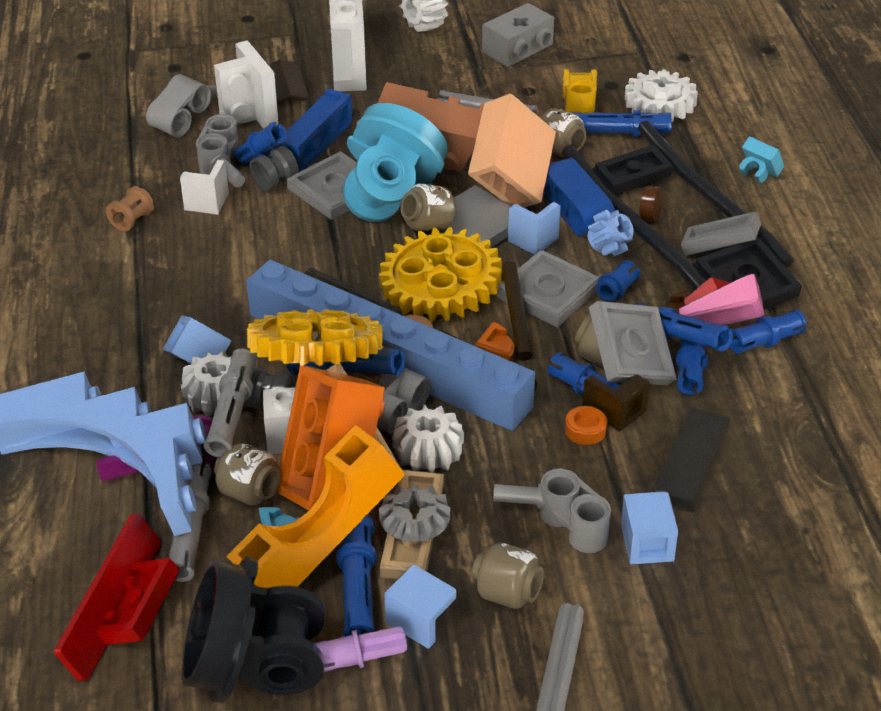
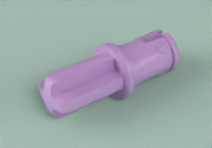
(359, 648)

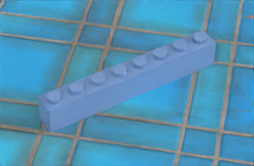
(457, 370)

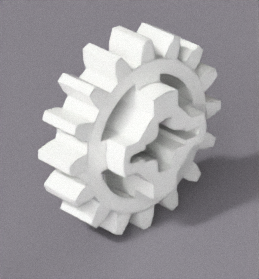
(661, 94)

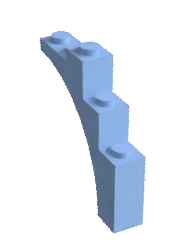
(116, 424)

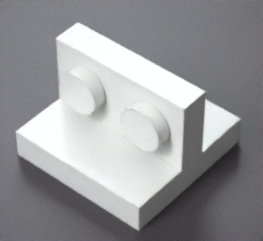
(247, 87)

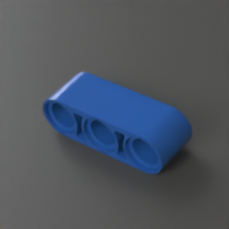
(576, 194)

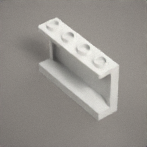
(348, 45)

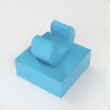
(763, 157)

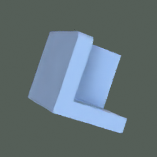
(532, 230)
(194, 340)
(649, 527)
(416, 603)

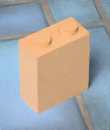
(512, 152)

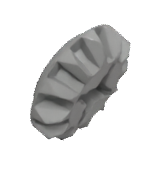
(432, 516)

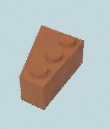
(455, 121)

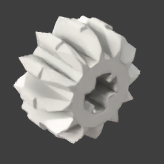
(424, 14)
(202, 381)
(428, 439)

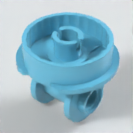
(392, 154)

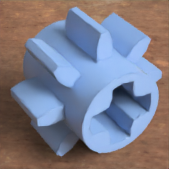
(610, 233)

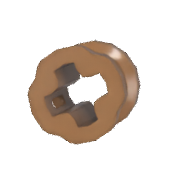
(129, 208)

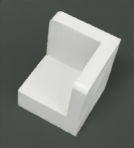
(205, 192)

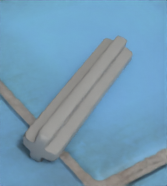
(561, 658)

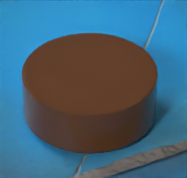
(650, 203)

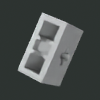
(517, 34)

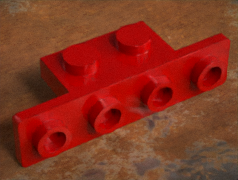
(119, 600)

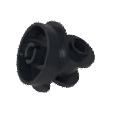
(220, 638)

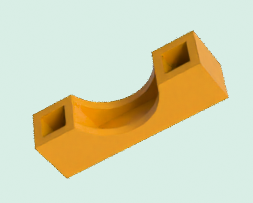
(355, 482)

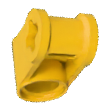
(579, 91)

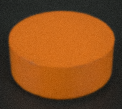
(585, 425)

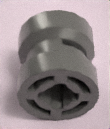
(273, 168)
(263, 380)

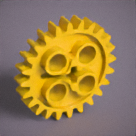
(441, 274)
(290, 337)

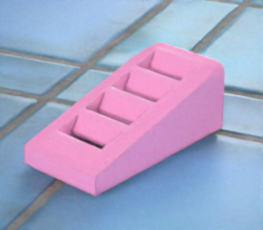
(729, 304)

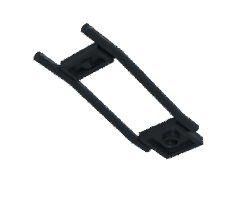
(760, 257)

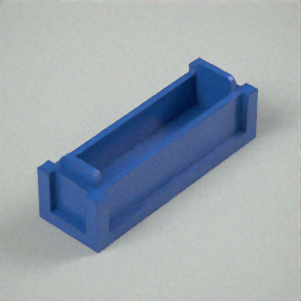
(319, 127)

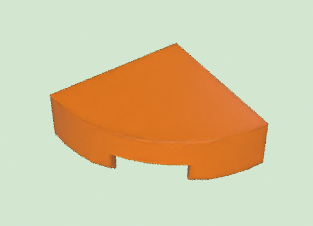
(497, 342)

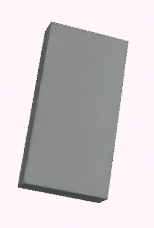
(721, 233)

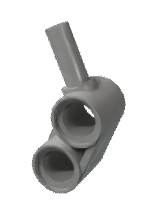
(172, 107)
(219, 142)
(401, 393)
(567, 503)

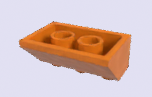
(321, 414)

